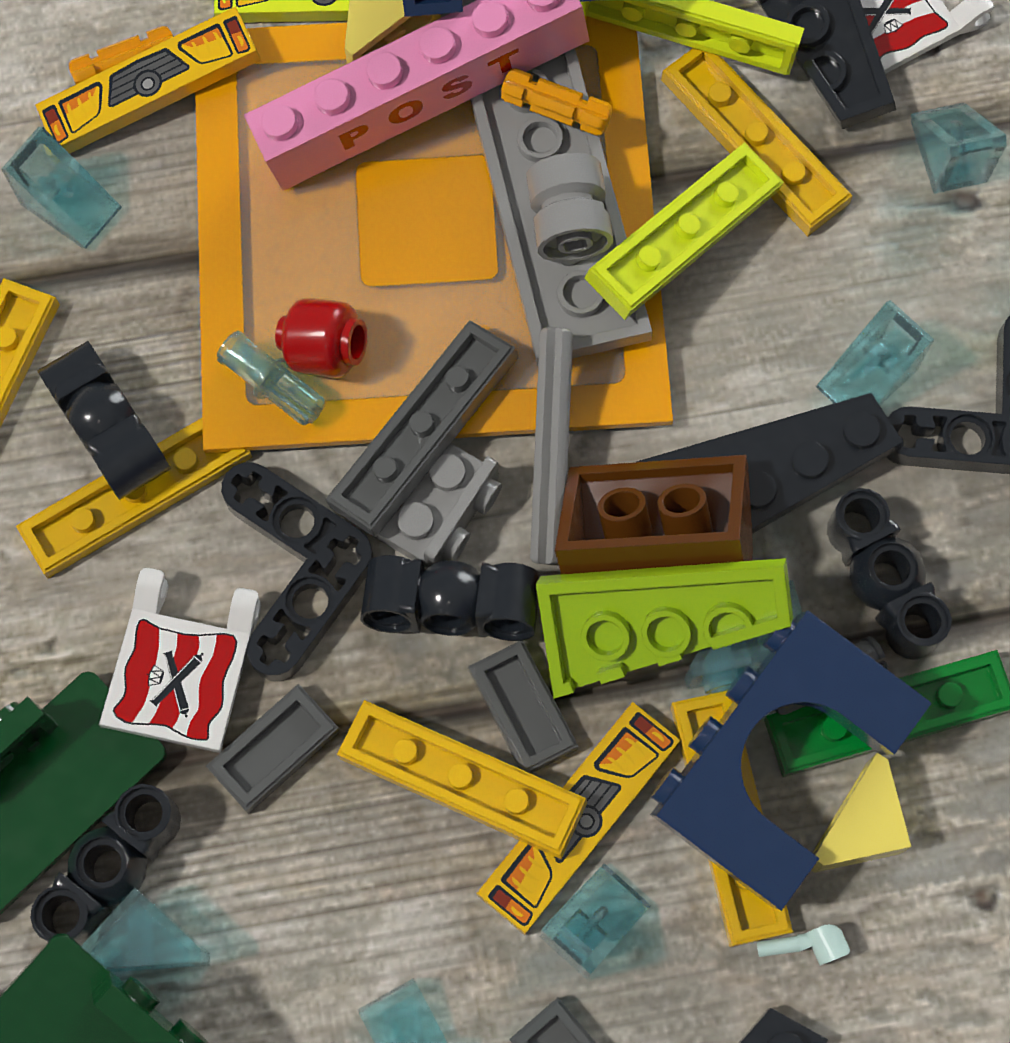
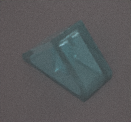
(957, 146)
(59, 189)
(879, 358)
(594, 921)
(144, 938)

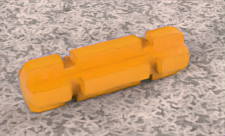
(109, 56)
(556, 101)

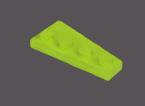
(634, 618)

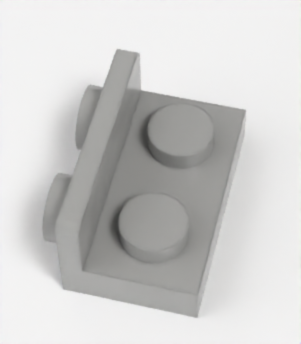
(441, 507)

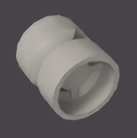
(569, 207)

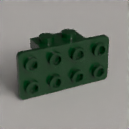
(61, 778)
(76, 999)

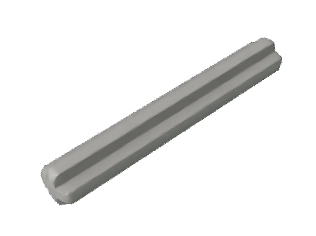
(551, 440)

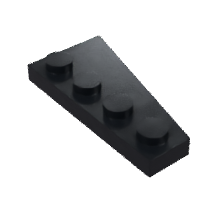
(838, 56)
(802, 453)

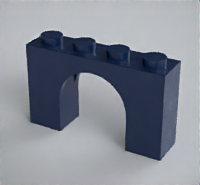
(708, 798)

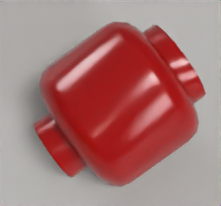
(321, 337)

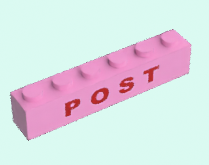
(410, 82)

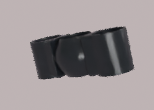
(104, 420)
(450, 598)
(893, 601)
(121, 836)

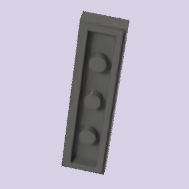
(422, 428)

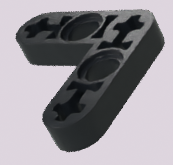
(990, 427)
(313, 550)

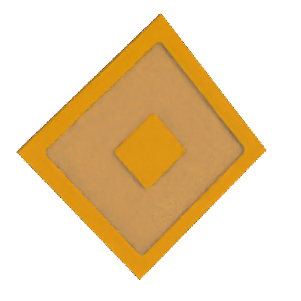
(407, 244)

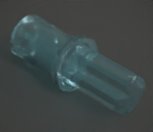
(270, 378)

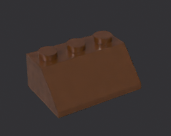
(655, 515)

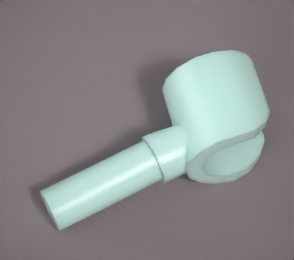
(826, 941)

